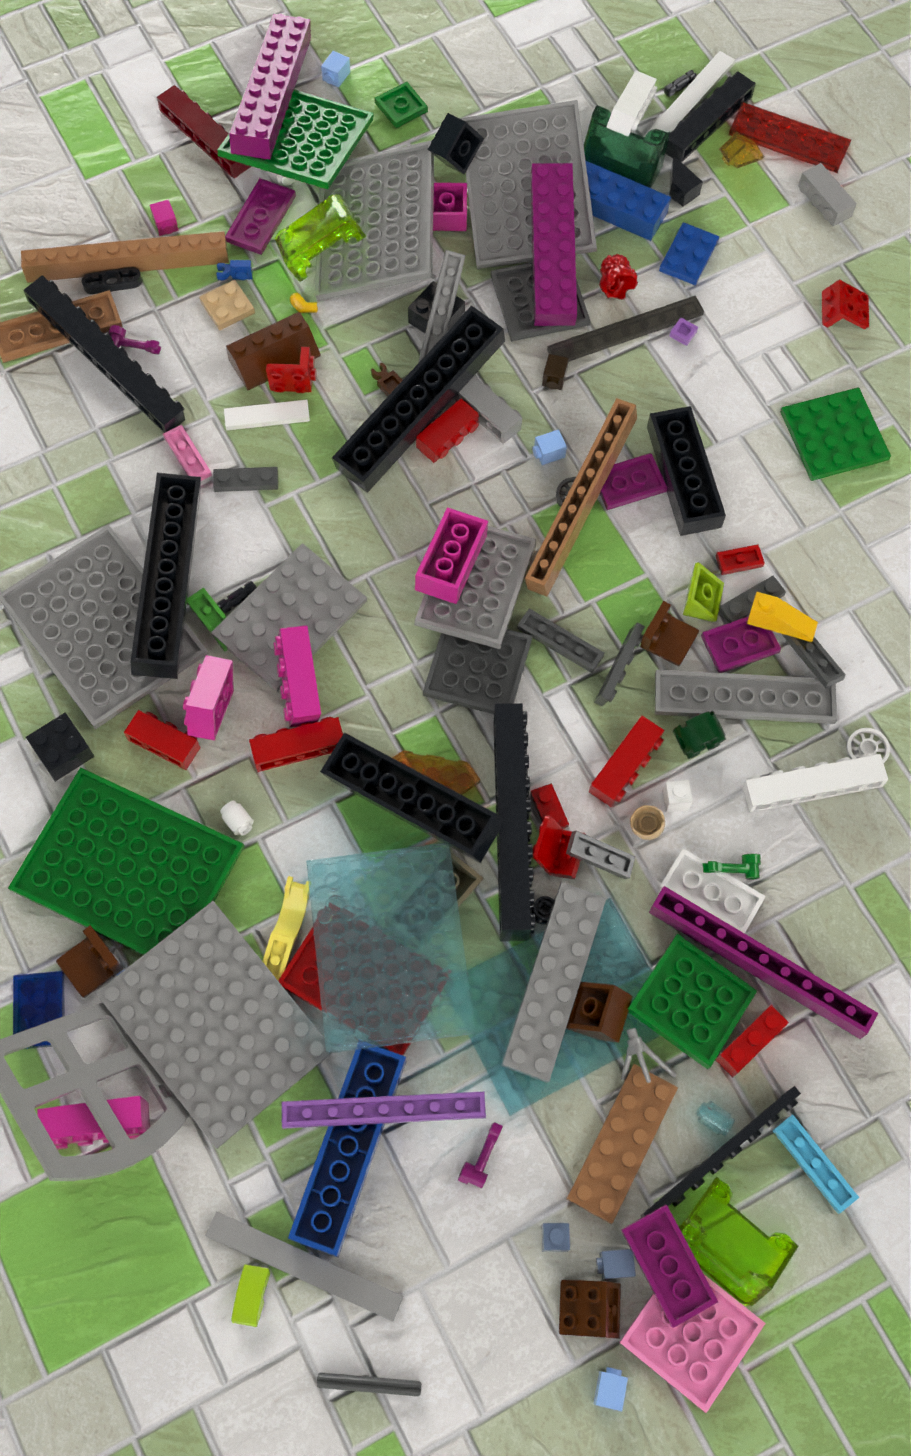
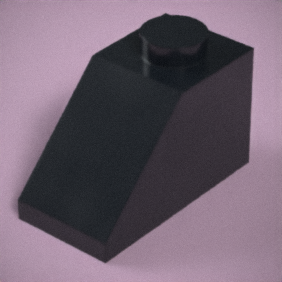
(683, 183)

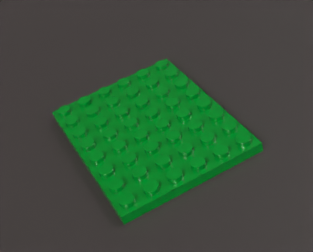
(124, 864)

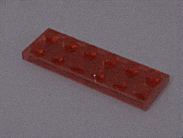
(790, 137)

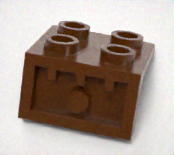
(668, 636)
(89, 963)
(590, 1308)

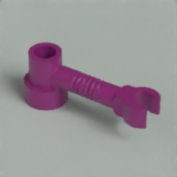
(118, 335)
(474, 1173)

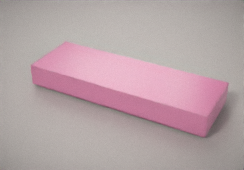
(186, 453)

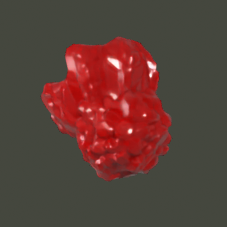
(617, 276)

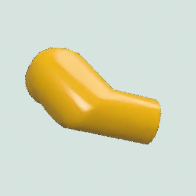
(301, 305)

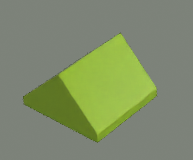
(703, 594)

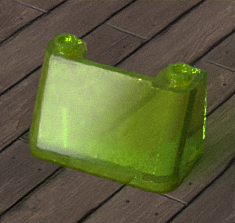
(317, 232)
(733, 1247)

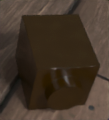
(555, 372)

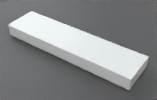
(266, 415)

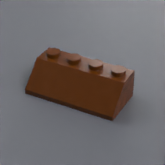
(271, 345)

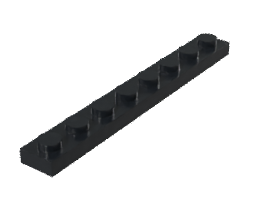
(730, 1148)

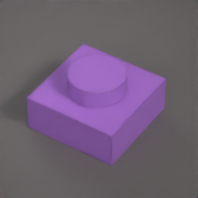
(683, 331)

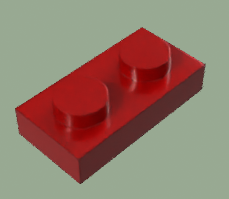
(740, 559)
(548, 804)

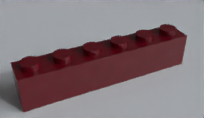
(197, 126)

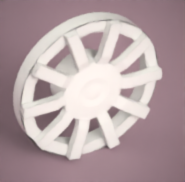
(867, 745)

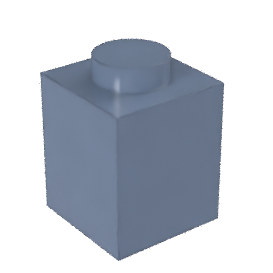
(555, 1237)
(616, 1264)

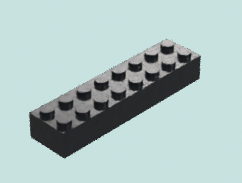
(413, 797)

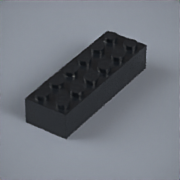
(686, 471)

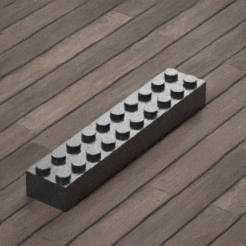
(419, 398)
(166, 576)
(513, 850)

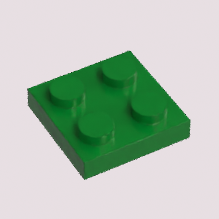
(401, 104)

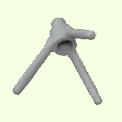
(637, 1046)

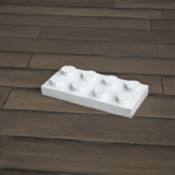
(713, 892)

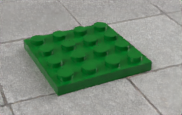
(835, 434)
(692, 1001)

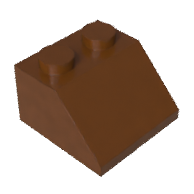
(599, 1011)

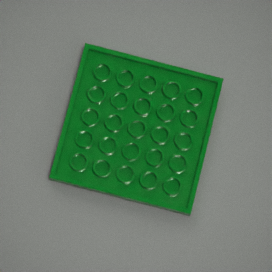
(312, 140)

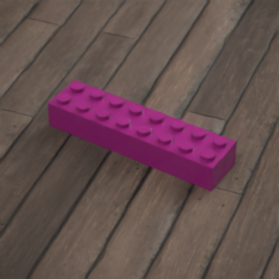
(553, 244)

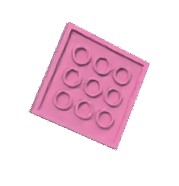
(699, 1352)

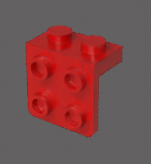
(845, 302)
(292, 376)
(552, 848)

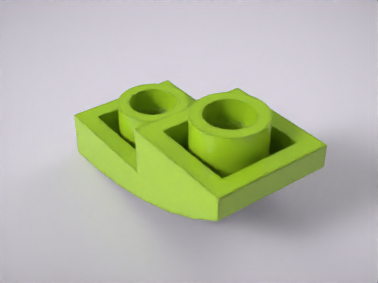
(250, 1295)

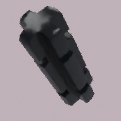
(680, 83)
(236, 597)

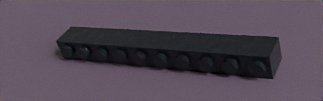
(104, 354)

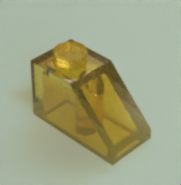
(740, 151)

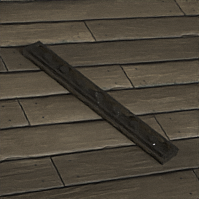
(627, 329)

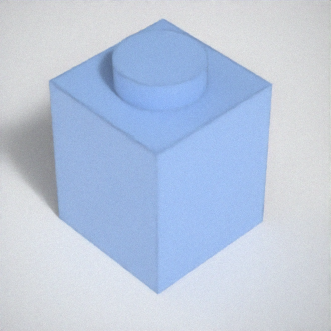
(335, 69)
(549, 447)
(610, 1389)

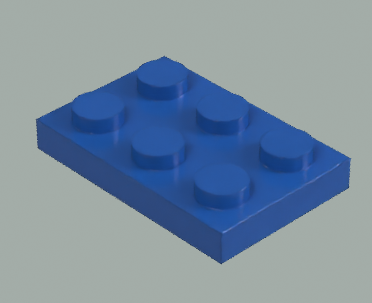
(689, 253)

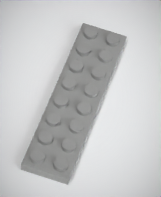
(744, 696)
(553, 982)

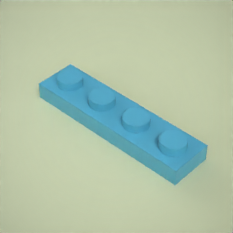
(815, 1164)

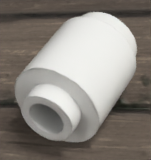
(236, 818)

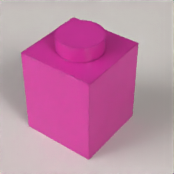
(164, 217)

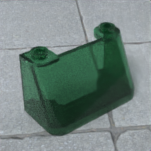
(630, 156)

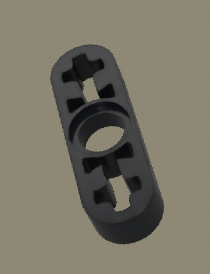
(97, 287)

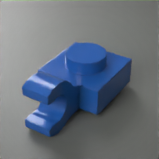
(237, 269)

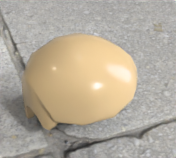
(647, 822)

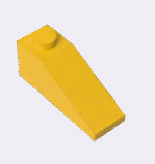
(778, 616)

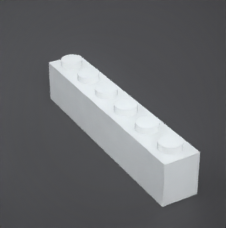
(632, 104)
(815, 782)

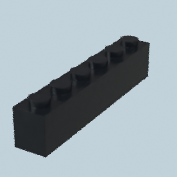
(709, 116)

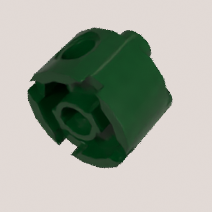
(699, 733)

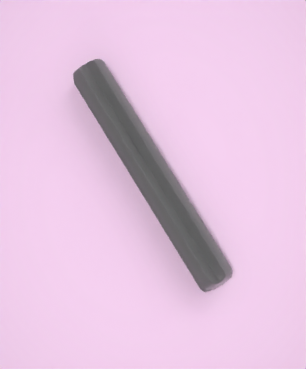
(369, 1384)

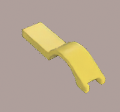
(287, 927)

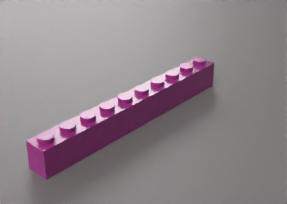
(764, 963)

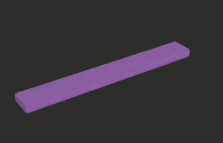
(383, 1110)

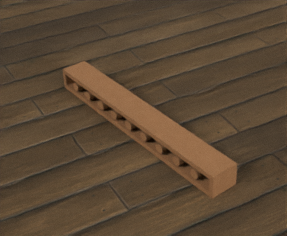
(142, 254)
(581, 497)

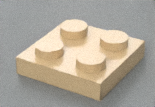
(227, 304)

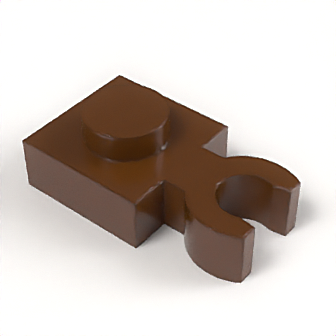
(386, 381)

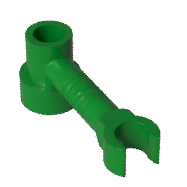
(749, 866)

